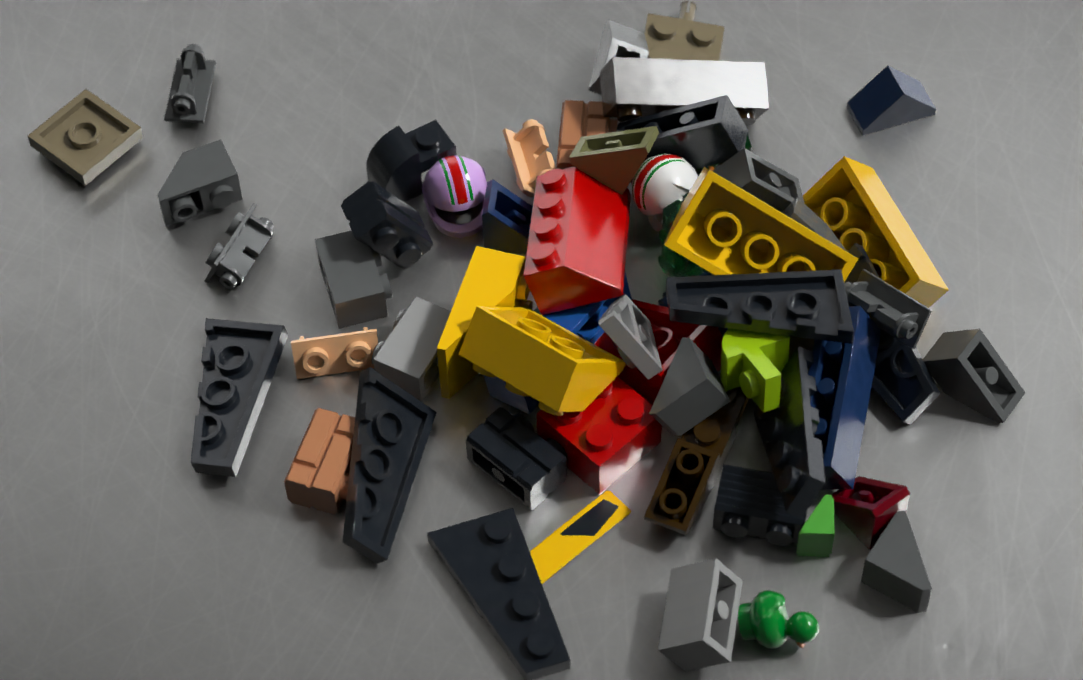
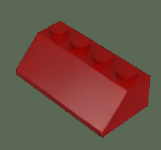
(576, 241)

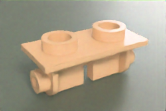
(524, 152)
(334, 353)

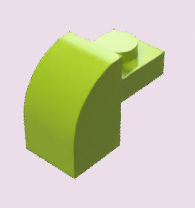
(754, 364)

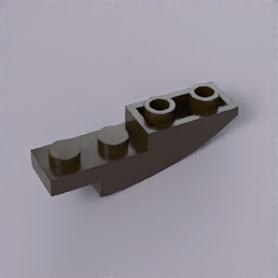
(695, 466)

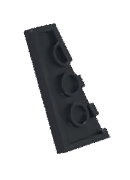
(234, 385)
(790, 434)
(385, 457)

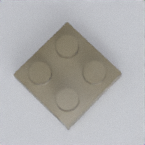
(85, 137)

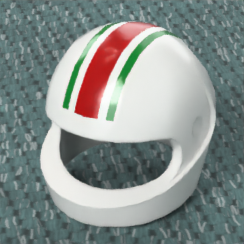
(660, 183)

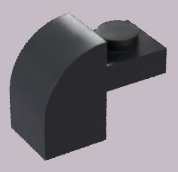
(401, 158)

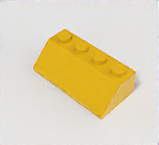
(863, 213)
(740, 234)

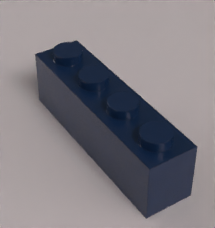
(842, 397)

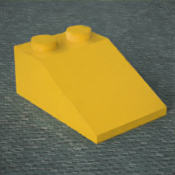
(492, 281)

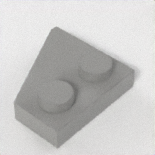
(633, 336)

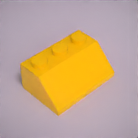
(538, 358)

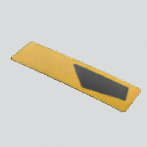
(577, 534)

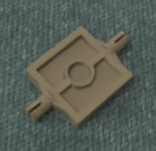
(683, 36)

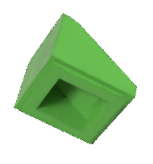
(818, 532)

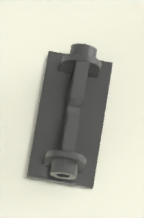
(190, 87)
(246, 234)
(889, 308)

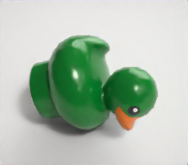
(768, 622)

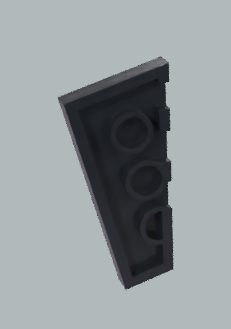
(772, 303)
(899, 370)
(505, 589)

